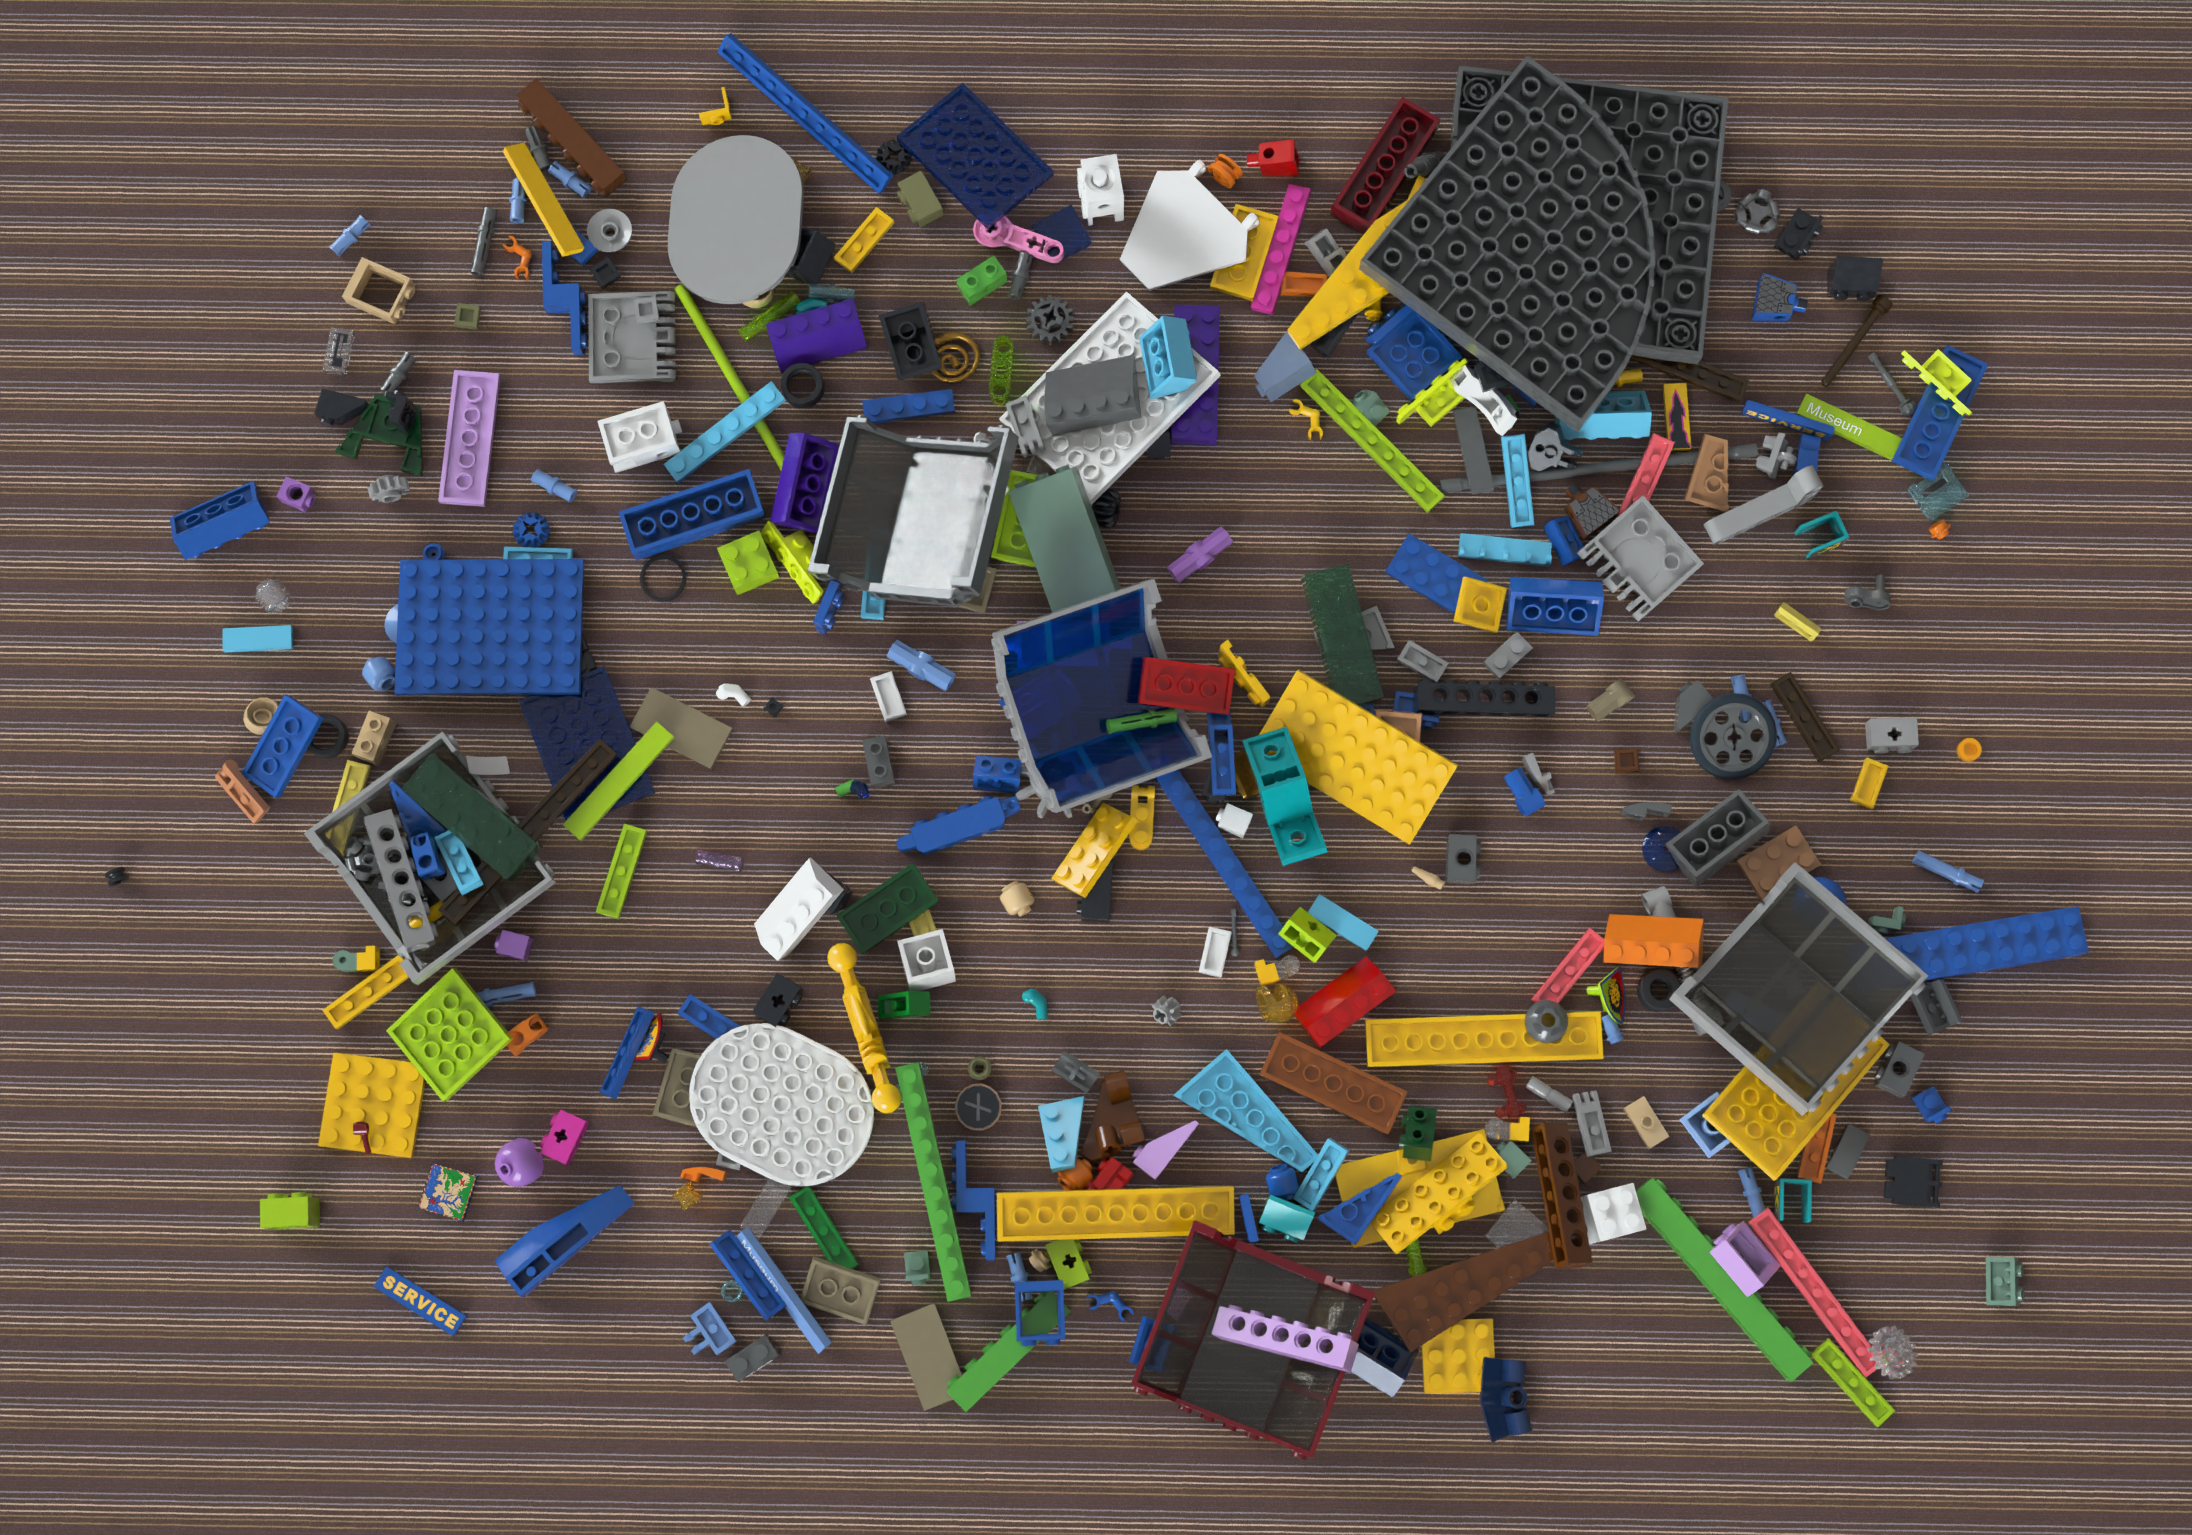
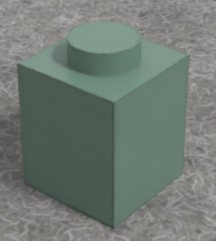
(1513, 1157)

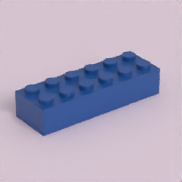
(692, 514)

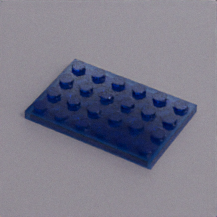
(975, 155)
(571, 724)

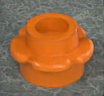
(1939, 529)

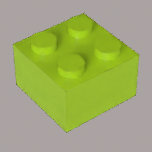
(748, 562)
(294, 1212)

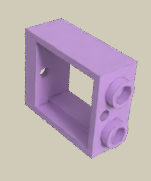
(1754, 1253)

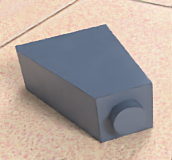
(1283, 369)

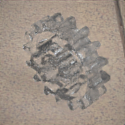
(1892, 1352)

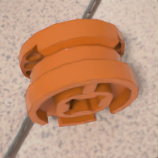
(1225, 171)

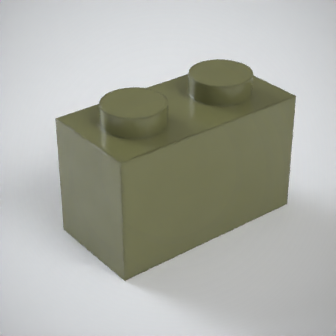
(920, 199)

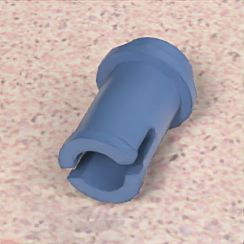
(1611, 1029)

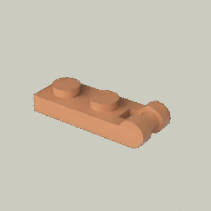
(241, 791)

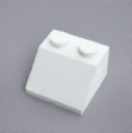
(926, 961)

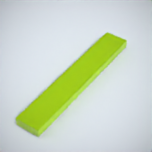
(618, 781)

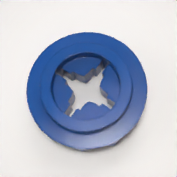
(528, 540)

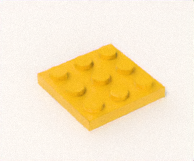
(1455, 1357)

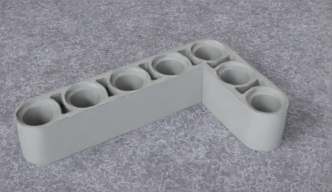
(1798, 491)

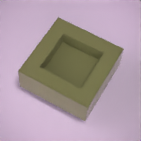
(467, 316)

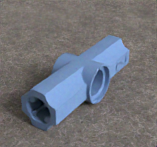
(921, 665)

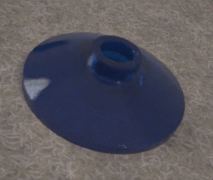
(1653, 848)

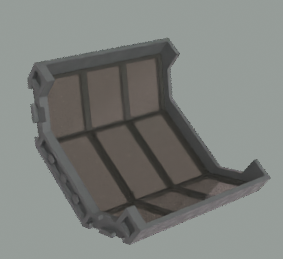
(912, 513)

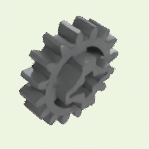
(1058, 323)

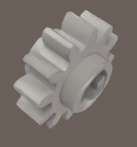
(388, 488)

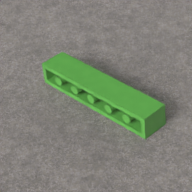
(1004, 1354)

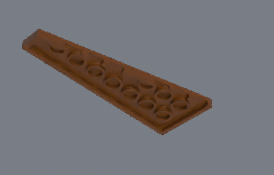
(1442, 1297)

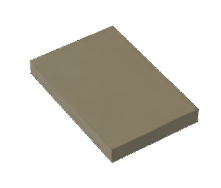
(674, 1094)
(840, 1290)

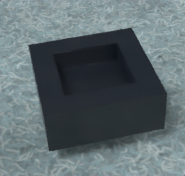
(605, 273)

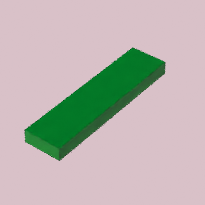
(822, 1228)

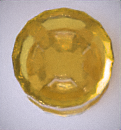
(687, 1196)

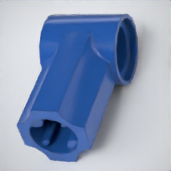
(1527, 798)

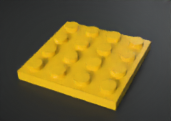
(374, 1092)

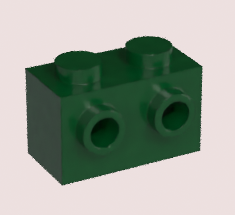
(1419, 1133)

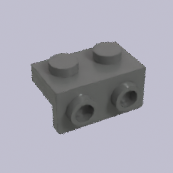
(1936, 1007)

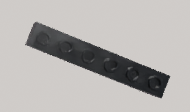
(1542, 693)

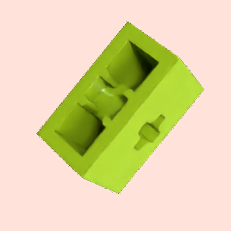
(1307, 934)
(1079, 1273)

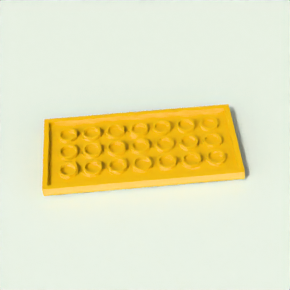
(1360, 757)
(1770, 1128)

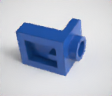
(1931, 1105)

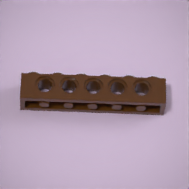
(1561, 1195)

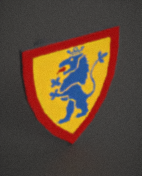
(652, 1041)

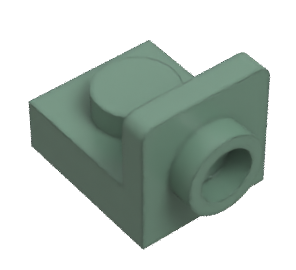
(917, 1267)

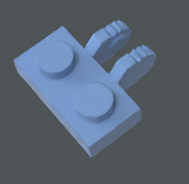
(712, 1328)

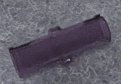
(719, 860)

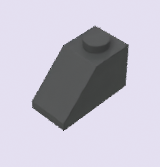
(1689, 703)

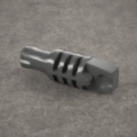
(1424, 164)

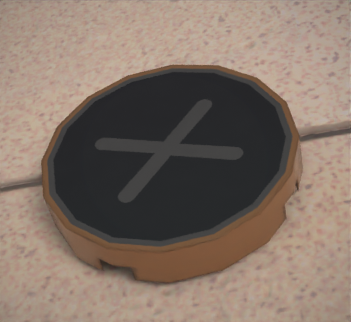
(978, 1107)

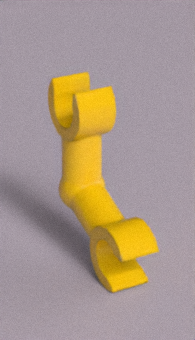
(1314, 415)

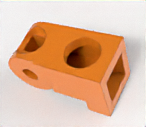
(526, 1033)

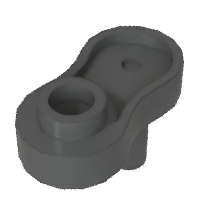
(1874, 599)

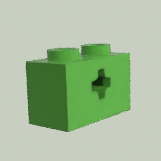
(982, 280)

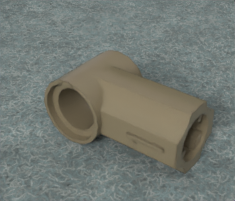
(1614, 697)

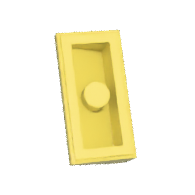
(1797, 622)

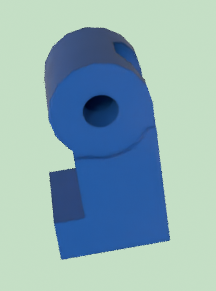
(1807, 452)
(426, 856)

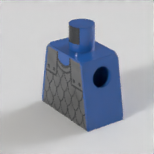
(1776, 299)

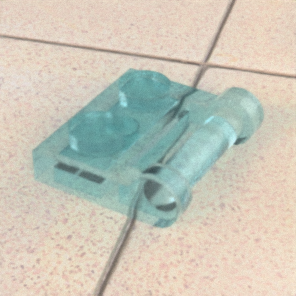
(1941, 499)

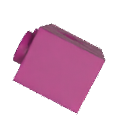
(564, 1150)

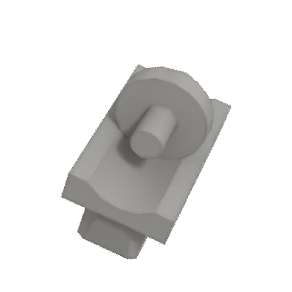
(1777, 446)

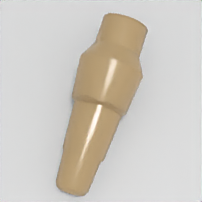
(1429, 878)

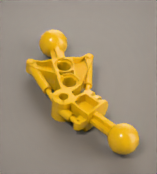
(886, 1096)

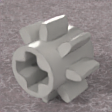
(1166, 1010)

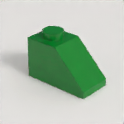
(904, 1005)

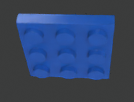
(1413, 354)

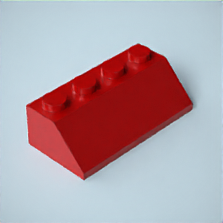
(1343, 1002)

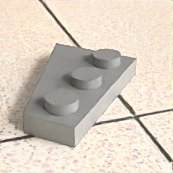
(1376, 630)

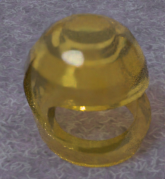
(1279, 1005)

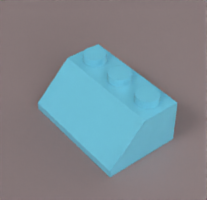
(1167, 357)

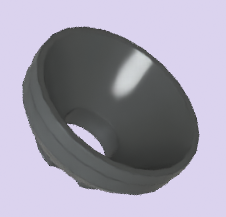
(1538, 1030)

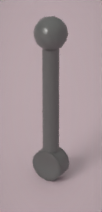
(1235, 951)

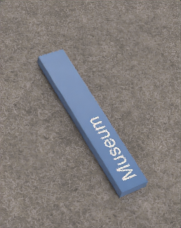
(795, 1306)

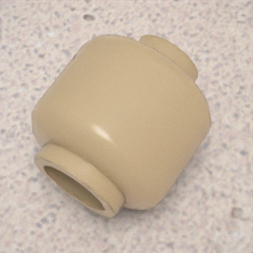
(1017, 898)

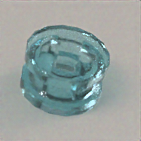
(729, 1298)

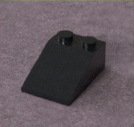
(911, 340)

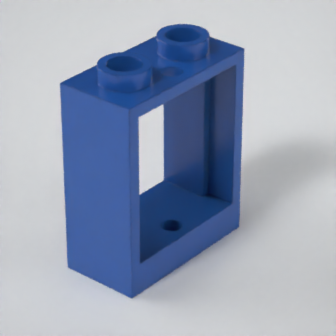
(1035, 1287)

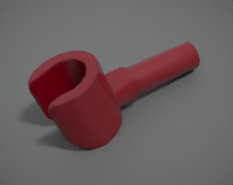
(362, 1128)

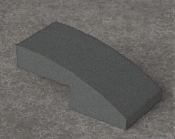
(1639, 810)
(1847, 1151)

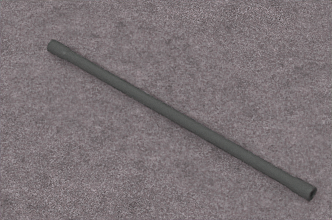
(1460, 484)

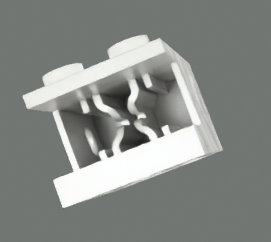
(1099, 185)
(640, 436)

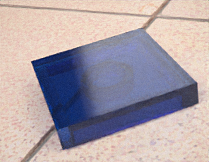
(1066, 229)

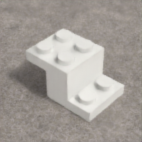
(1612, 1213)

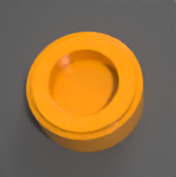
(1969, 749)

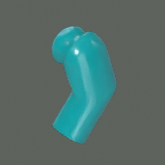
(809, 304)
(1038, 1000)

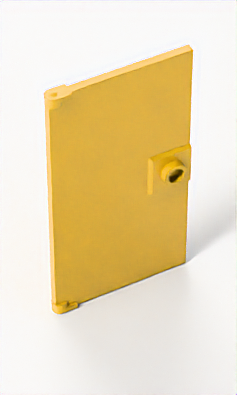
(1367, 1172)

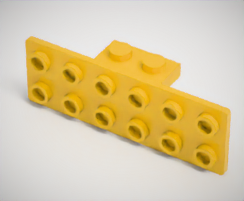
(1439, 1195)

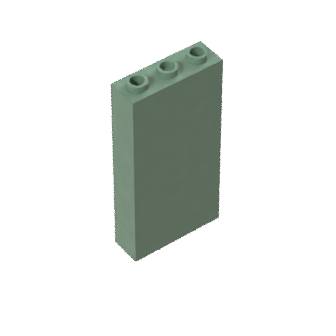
(1064, 538)

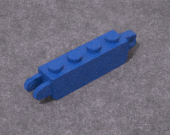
(958, 826)

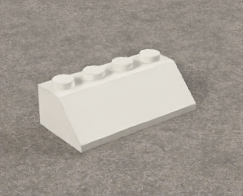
(796, 909)

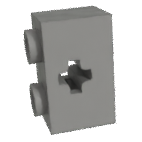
(1903, 728)

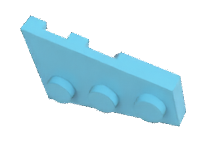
(1061, 1131)

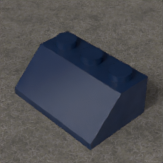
(1382, 1358)

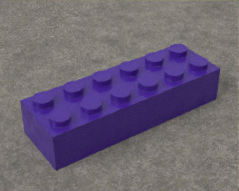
(1199, 421)

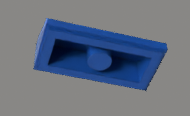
(1564, 539)

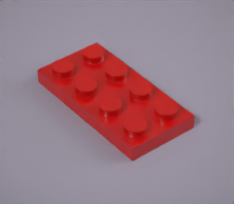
(1186, 685)

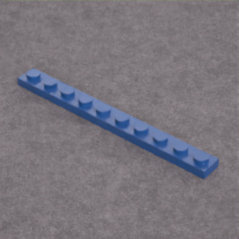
(805, 113)
(1224, 861)

